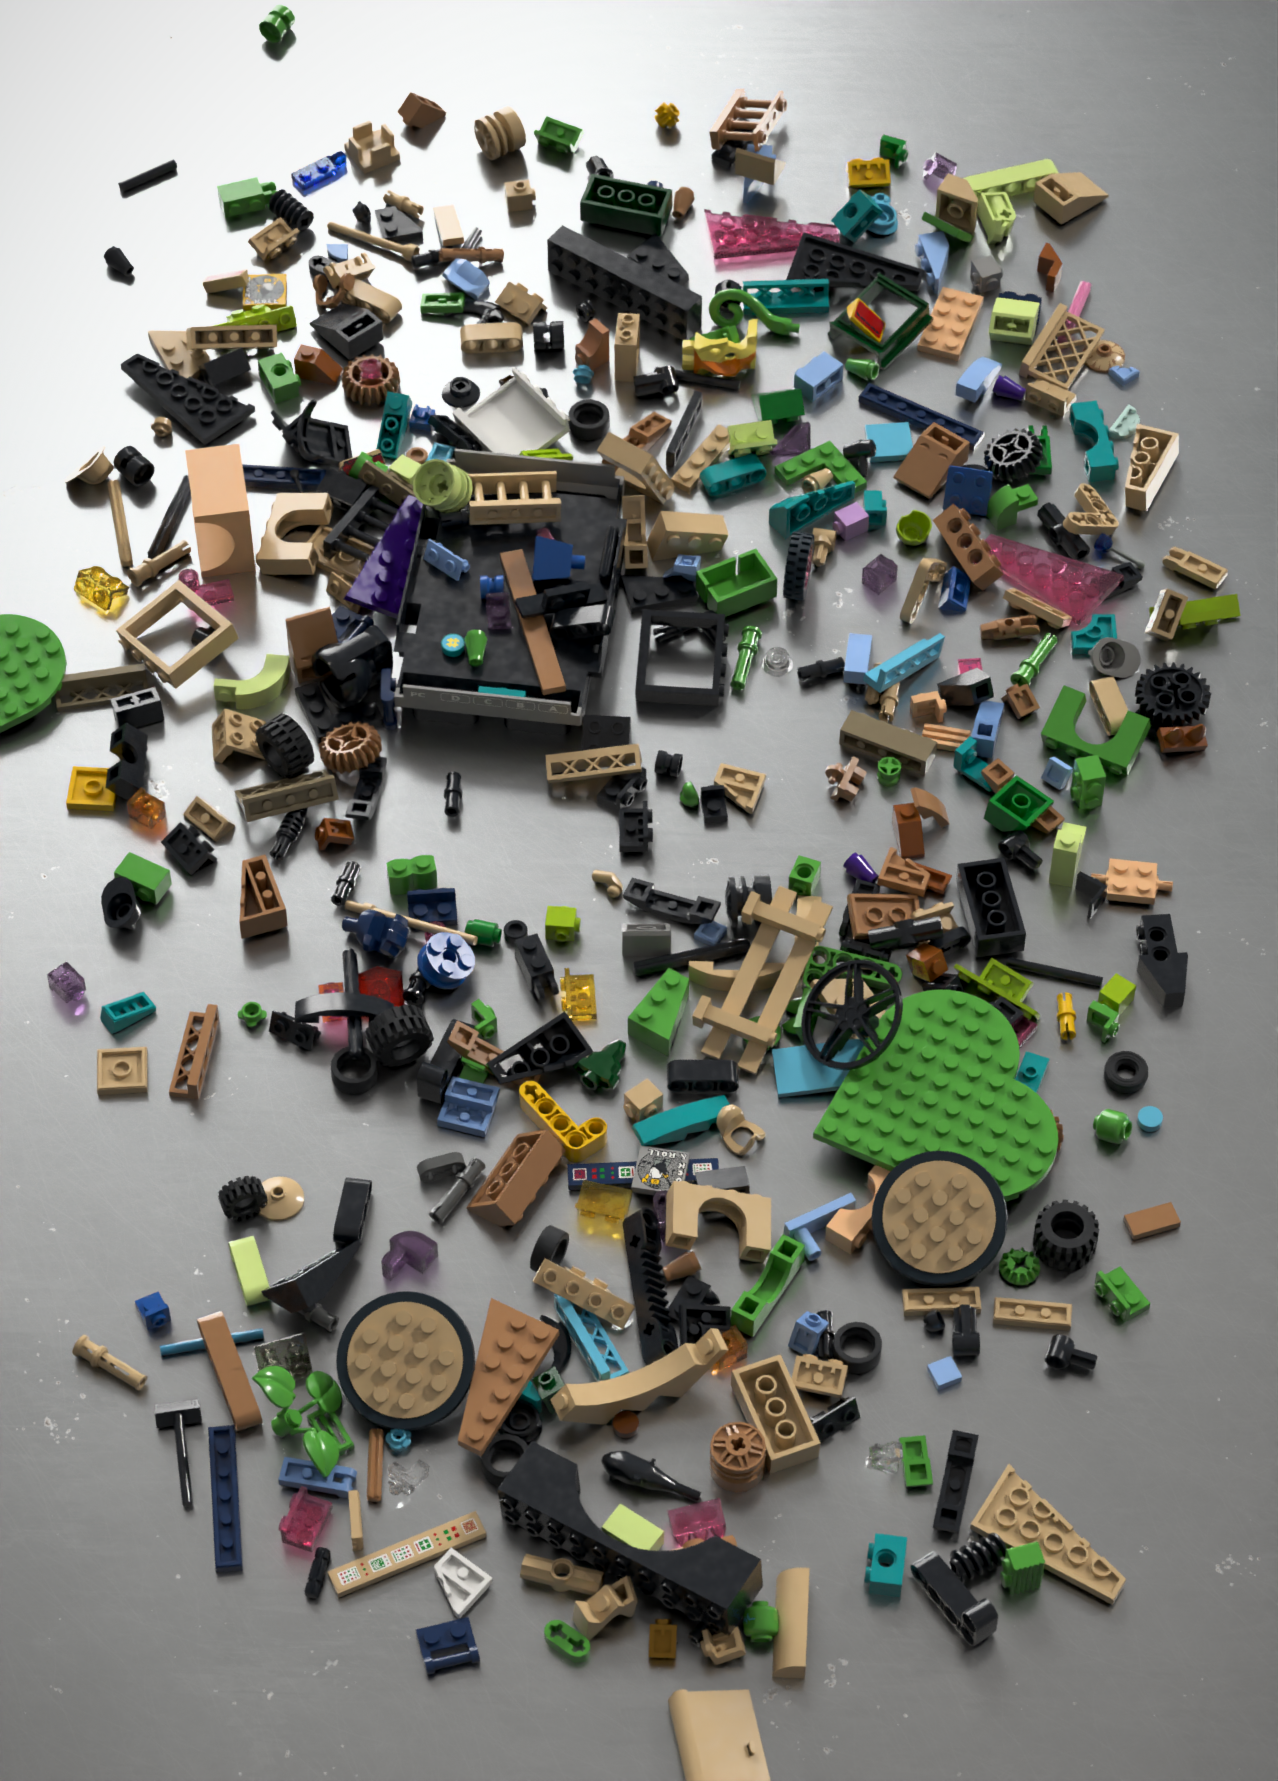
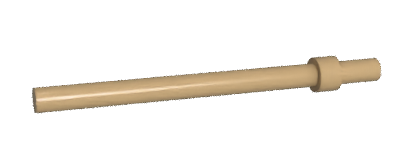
(413, 923)

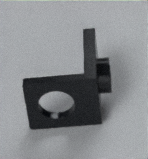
(1092, 888)

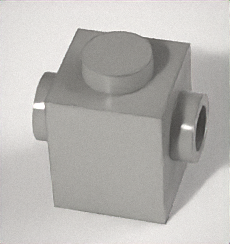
(986, 274)

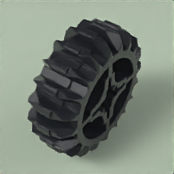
(1015, 459)

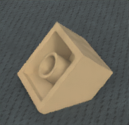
(957, 203)

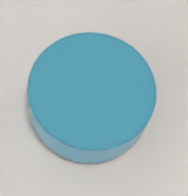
(1150, 1118)

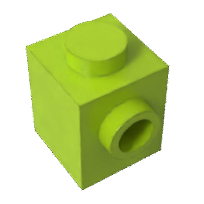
(561, 923)

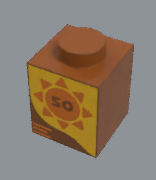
(927, 962)

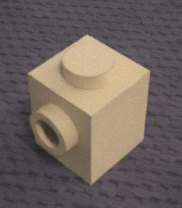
(519, 195)
(643, 1100)

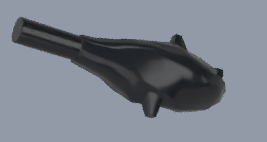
(643, 1473)

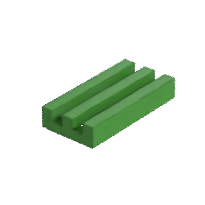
(442, 302)
(320, 1414)

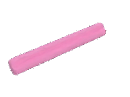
(1076, 306)

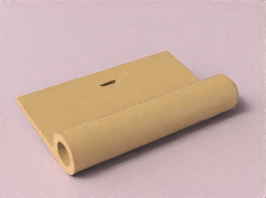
(718, 1736)

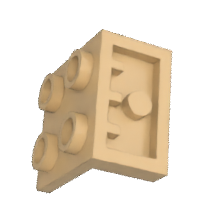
(235, 732)

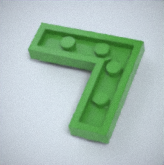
(816, 459)

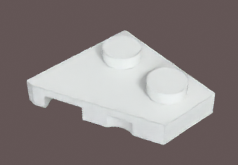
(461, 1581)

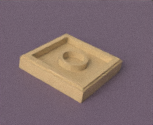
(122, 1070)

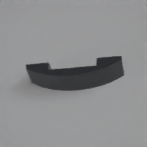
(367, 790)
(670, 906)
(339, 1005)
(955, 1481)

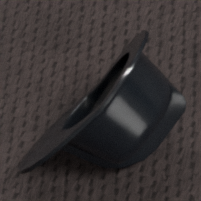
(120, 904)

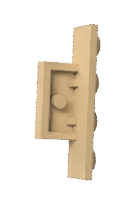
(584, 1292)

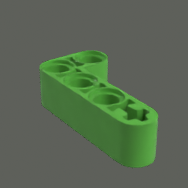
(834, 956)

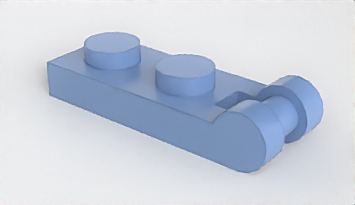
(304, 1473)

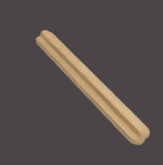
(120, 523)

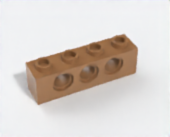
(968, 546)

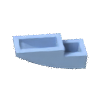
(977, 378)
(857, 658)

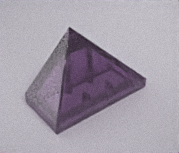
(795, 441)

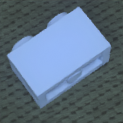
(818, 376)

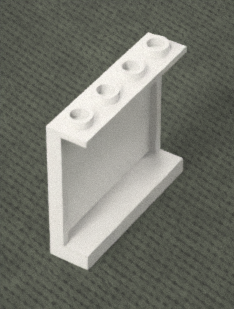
(514, 418)

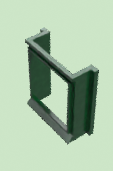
(900, 338)

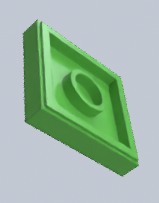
(947, 227)

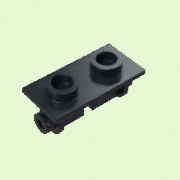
(864, 949)
(298, 1033)
(838, 1416)

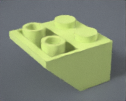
(1013, 321)

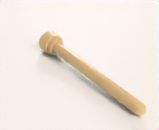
(406, 250)

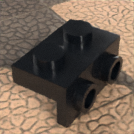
(634, 829)

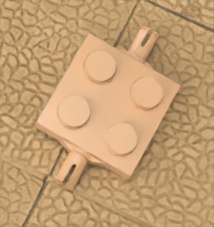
(1132, 881)

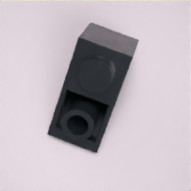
(966, 688)

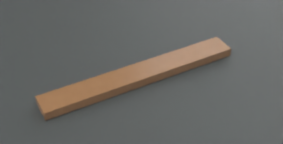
(534, 627)

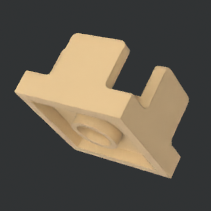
(371, 148)

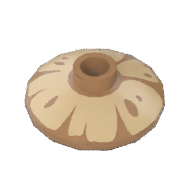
(1104, 356)

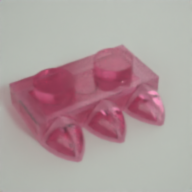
(696, 1520)

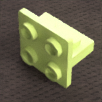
(750, 438)

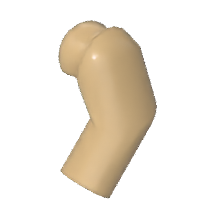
(614, 885)

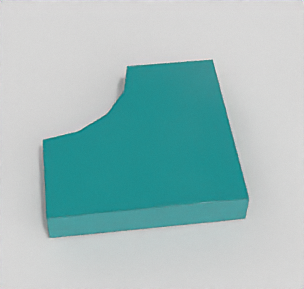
(1100, 627)

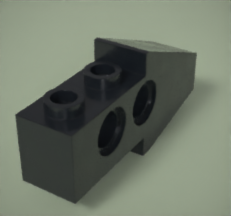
(1159, 962)

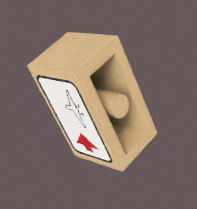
(1166, 614)

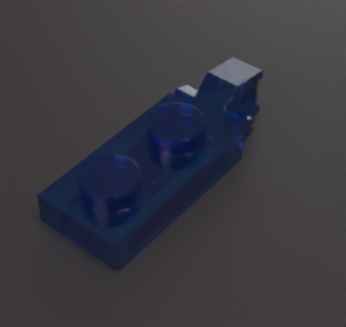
(319, 170)

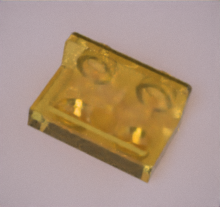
(99, 586)
(604, 1201)

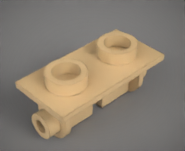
(338, 587)

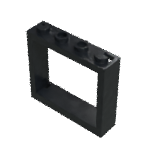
(675, 694)

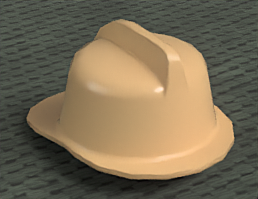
(94, 470)

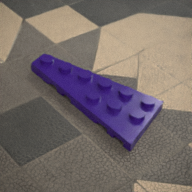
(386, 570)

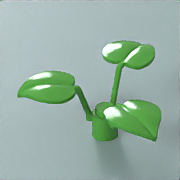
(279, 1388)

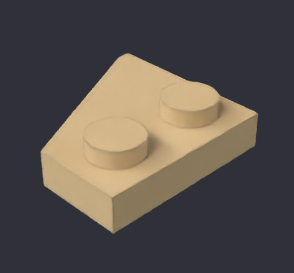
(740, 785)

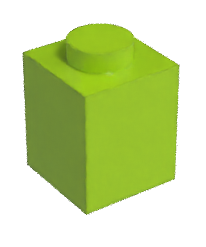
(1117, 993)

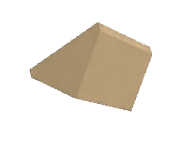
(758, 166)

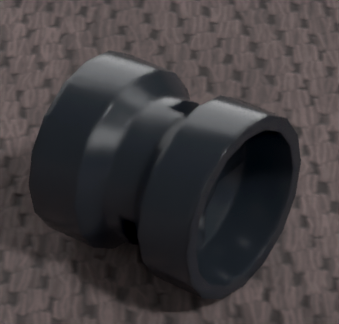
(668, 763)

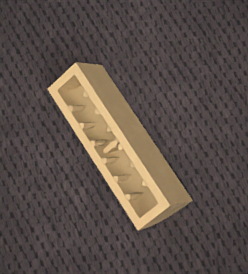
(792, 1609)

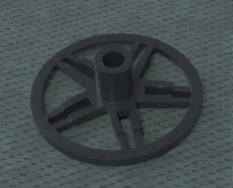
(853, 1016)

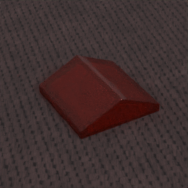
(383, 984)

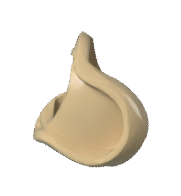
(731, 1118)

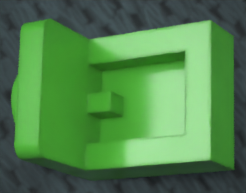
(485, 1018)
(1104, 1018)

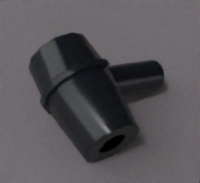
(860, 451)

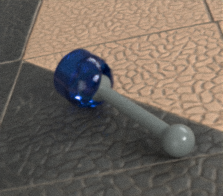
(1105, 544)

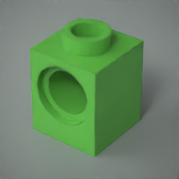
(804, 876)

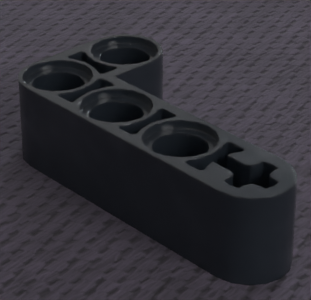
(435, 1076)
(971, 1618)

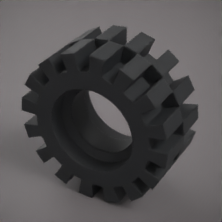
(242, 1197)

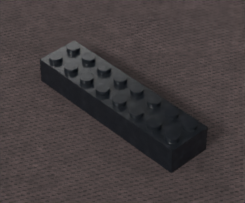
(624, 283)

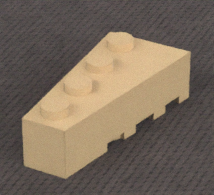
(1149, 463)

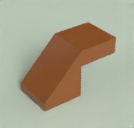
(1050, 264)

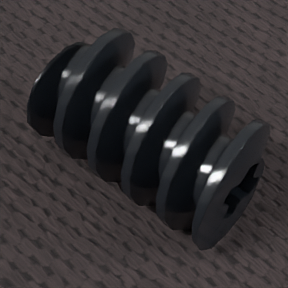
(290, 210)
(978, 1555)

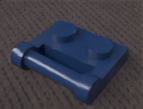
(346, 619)
(388, 686)
(447, 1638)

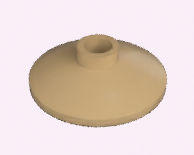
(285, 1205)

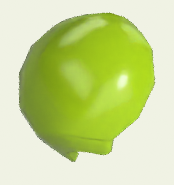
(914, 528)

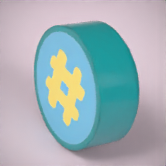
(452, 645)

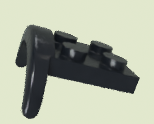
(322, 439)

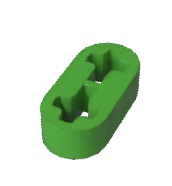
(568, 1636)

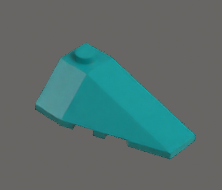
(804, 509)

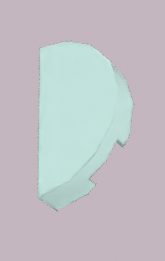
(1125, 424)

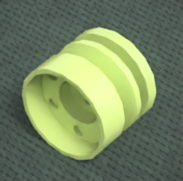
(442, 486)

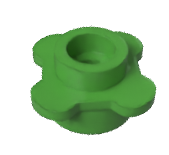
(252, 1008)

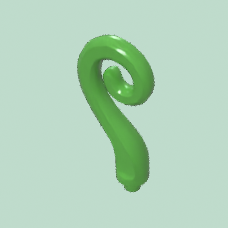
(774, 323)

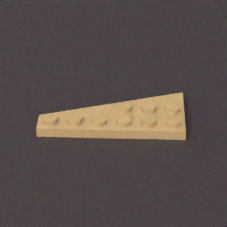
(1025, 1518)

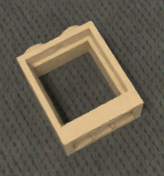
(627, 346)

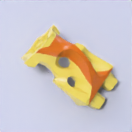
(708, 355)

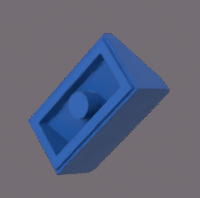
(955, 590)

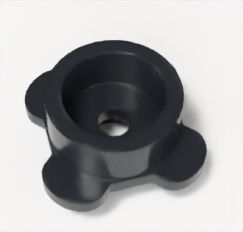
(361, 212)

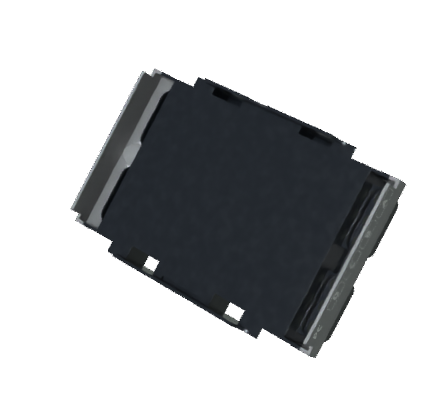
(446, 686)

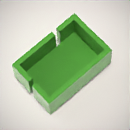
(732, 592)

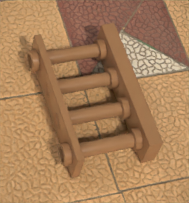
(736, 109)

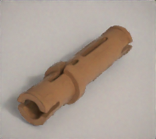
(477, 254)

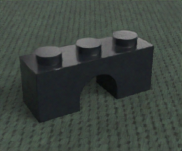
(128, 774)

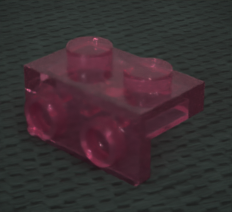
(304, 1520)

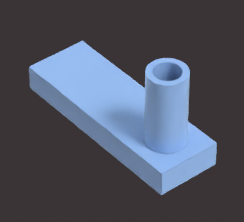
(802, 1226)

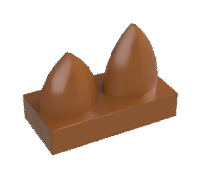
(1182, 738)

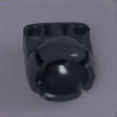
(353, 665)

